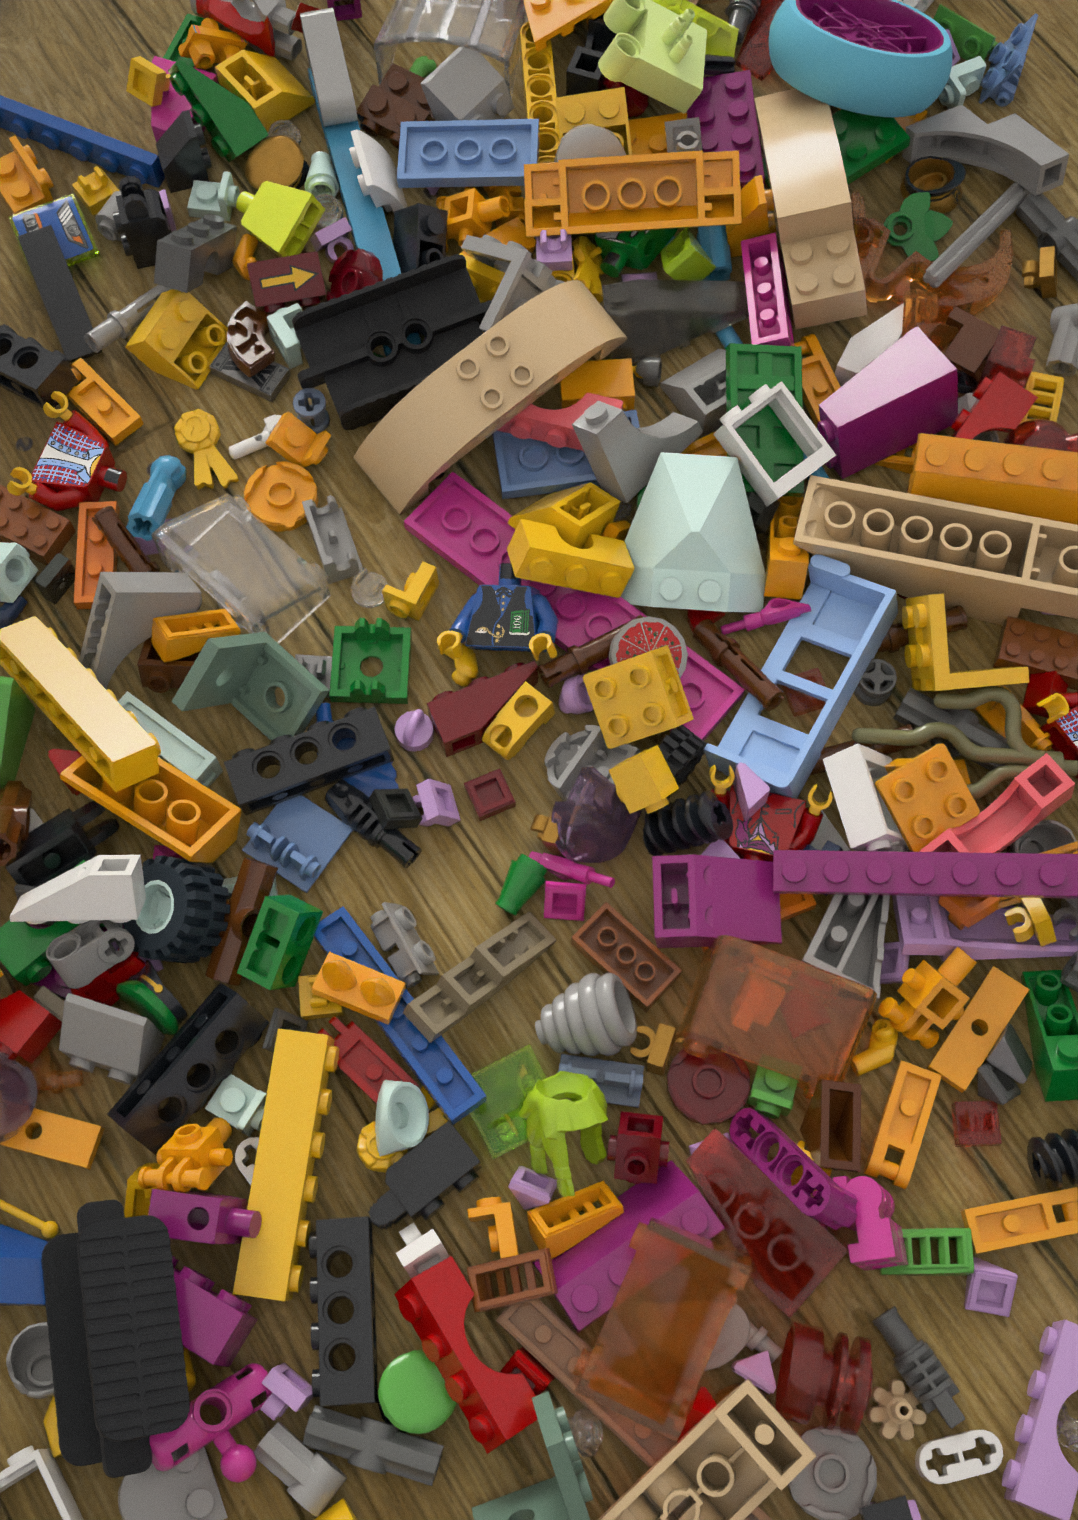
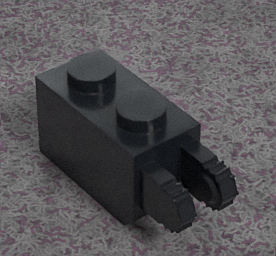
(141, 219)
(60, 845)
(425, 1178)

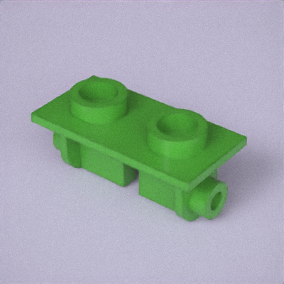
(968, 38)

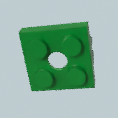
(365, 641)

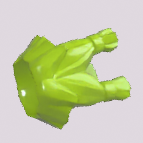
(551, 1118)

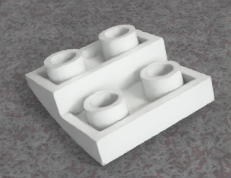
(378, 171)

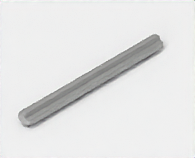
(975, 235)

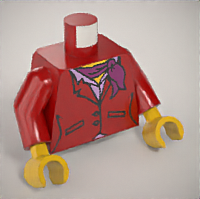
(777, 825)

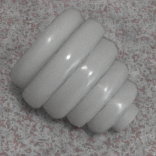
(589, 1017)

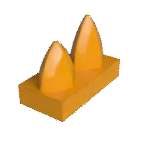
(358, 988)

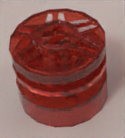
(824, 1378)

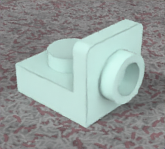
(963, 81)
(213, 197)
(284, 335)
(238, 1104)

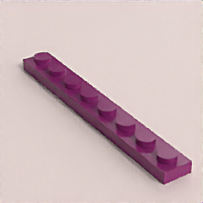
(926, 873)

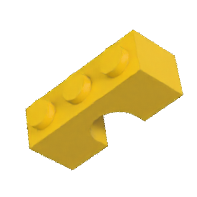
(544, 557)

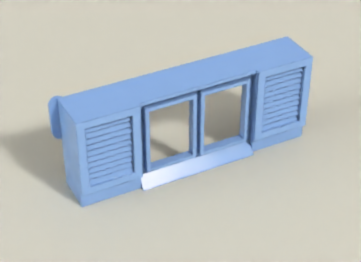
(846, 618)

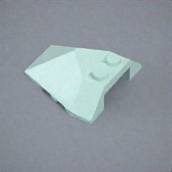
(695, 538)

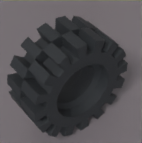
(682, 752)

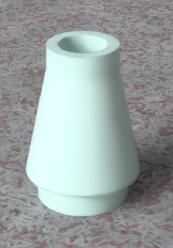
(321, 176)

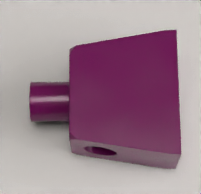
(205, 1216)

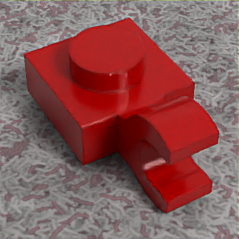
(104, 986)

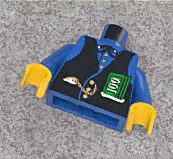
(504, 619)

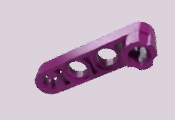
(830, 1205)

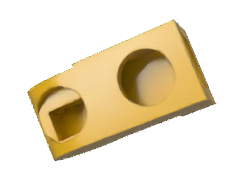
(518, 721)

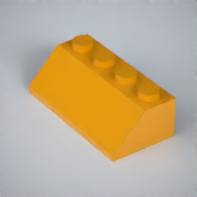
(167, 808)

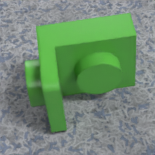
(772, 1093)

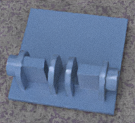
(1007, 65)
(297, 840)

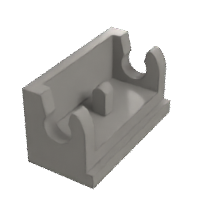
(332, 540)

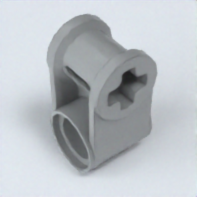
(88, 951)

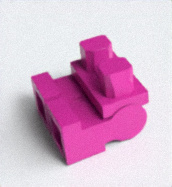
(879, 1237)

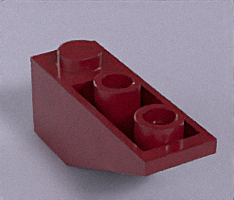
(466, 714)

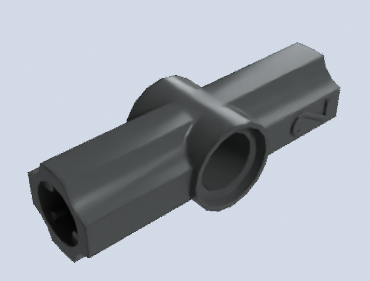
(1052, 229)
(920, 709)
(373, 1445)

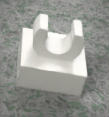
(421, 1250)

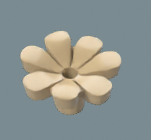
(889, 1411)

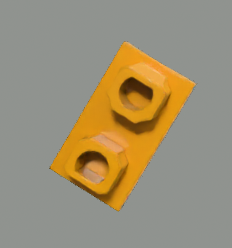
(210, 45)

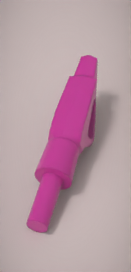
(775, 612)
(568, 869)

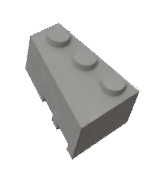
(852, 939)

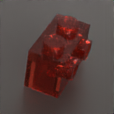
(1010, 356)

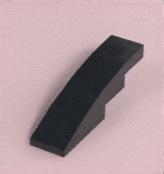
(58, 291)

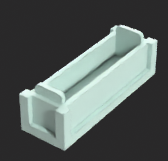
(175, 745)

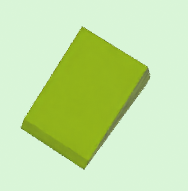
(686, 258)

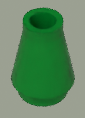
(521, 883)

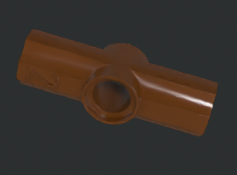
(14, 818)
(250, 889)

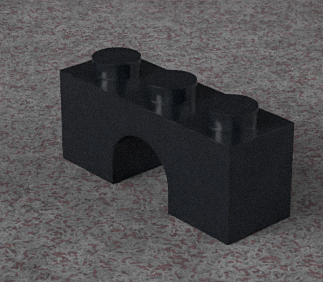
(583, 71)

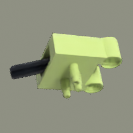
(662, 53)

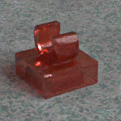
(976, 1123)

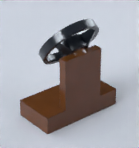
(969, 346)

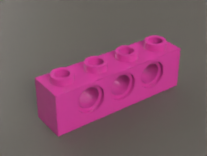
(766, 291)

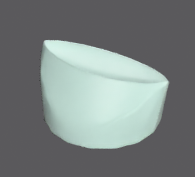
(400, 1117)

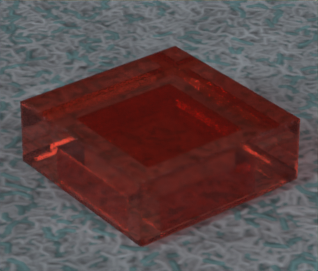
(800, 702)

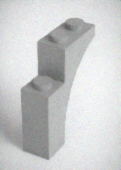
(1003, 146)

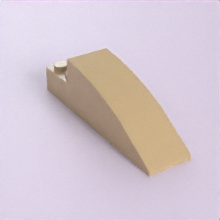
(811, 208)
(929, 546)

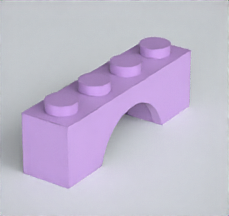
(1040, 1473)

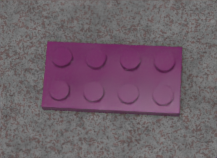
(730, 120)

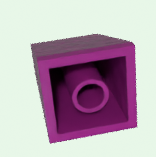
(890, 403)

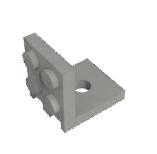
(522, 278)

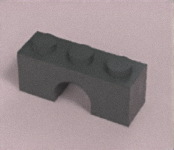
(193, 249)

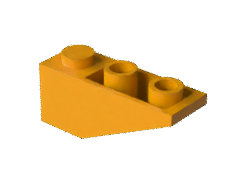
(785, 562)

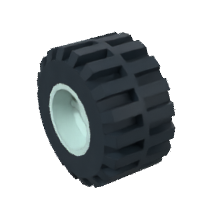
(180, 911)

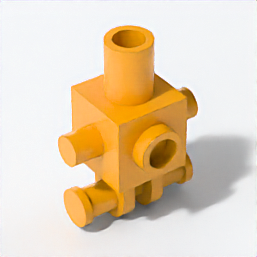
(471, 213)
(929, 998)
(190, 1158)

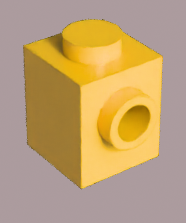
(644, 781)

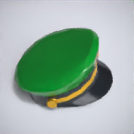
(153, 1000)

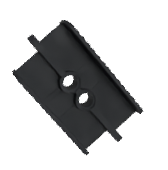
(346, 330)
(114, 1338)

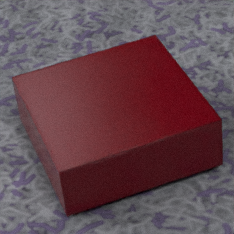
(489, 794)

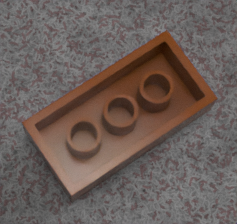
(33, 527)
(1039, 649)
(621, 949)

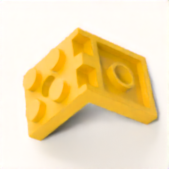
(929, 655)

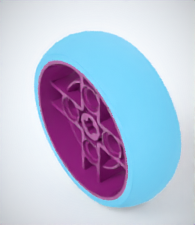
(861, 54)

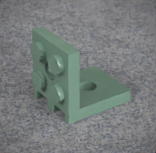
(246, 674)
(556, 1497)

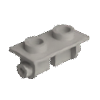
(396, 927)

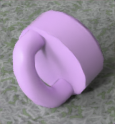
(574, 696)
(414, 730)

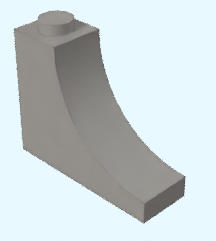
(625, 454)
(125, 614)

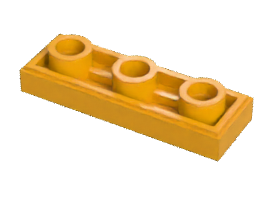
(991, 1011)
(60, 1140)

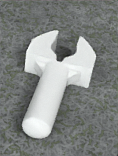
(256, 442)

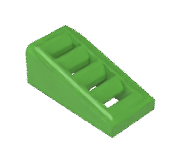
(964, 1253)

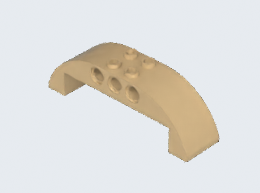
(484, 389)
(719, 1465)

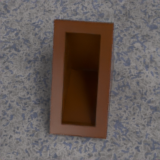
(834, 1126)

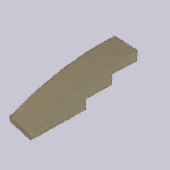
(479, 976)

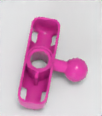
(233, 1401)

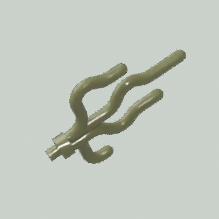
(1018, 753)

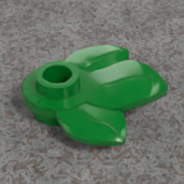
(921, 226)

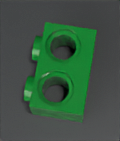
(279, 942)

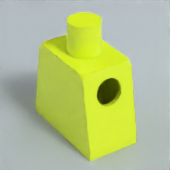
(280, 217)

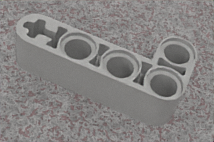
(328, 67)

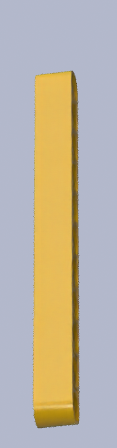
(541, 104)

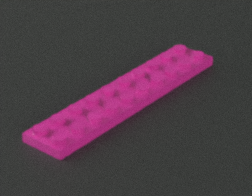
(475, 537)

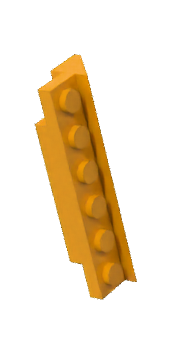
(633, 193)
(997, 476)

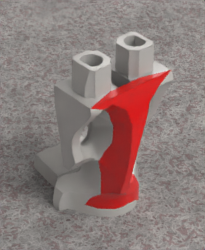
(260, 22)

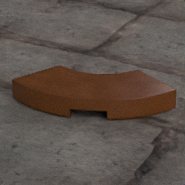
(247, 339)

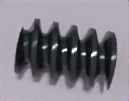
(687, 824)
(1053, 1158)

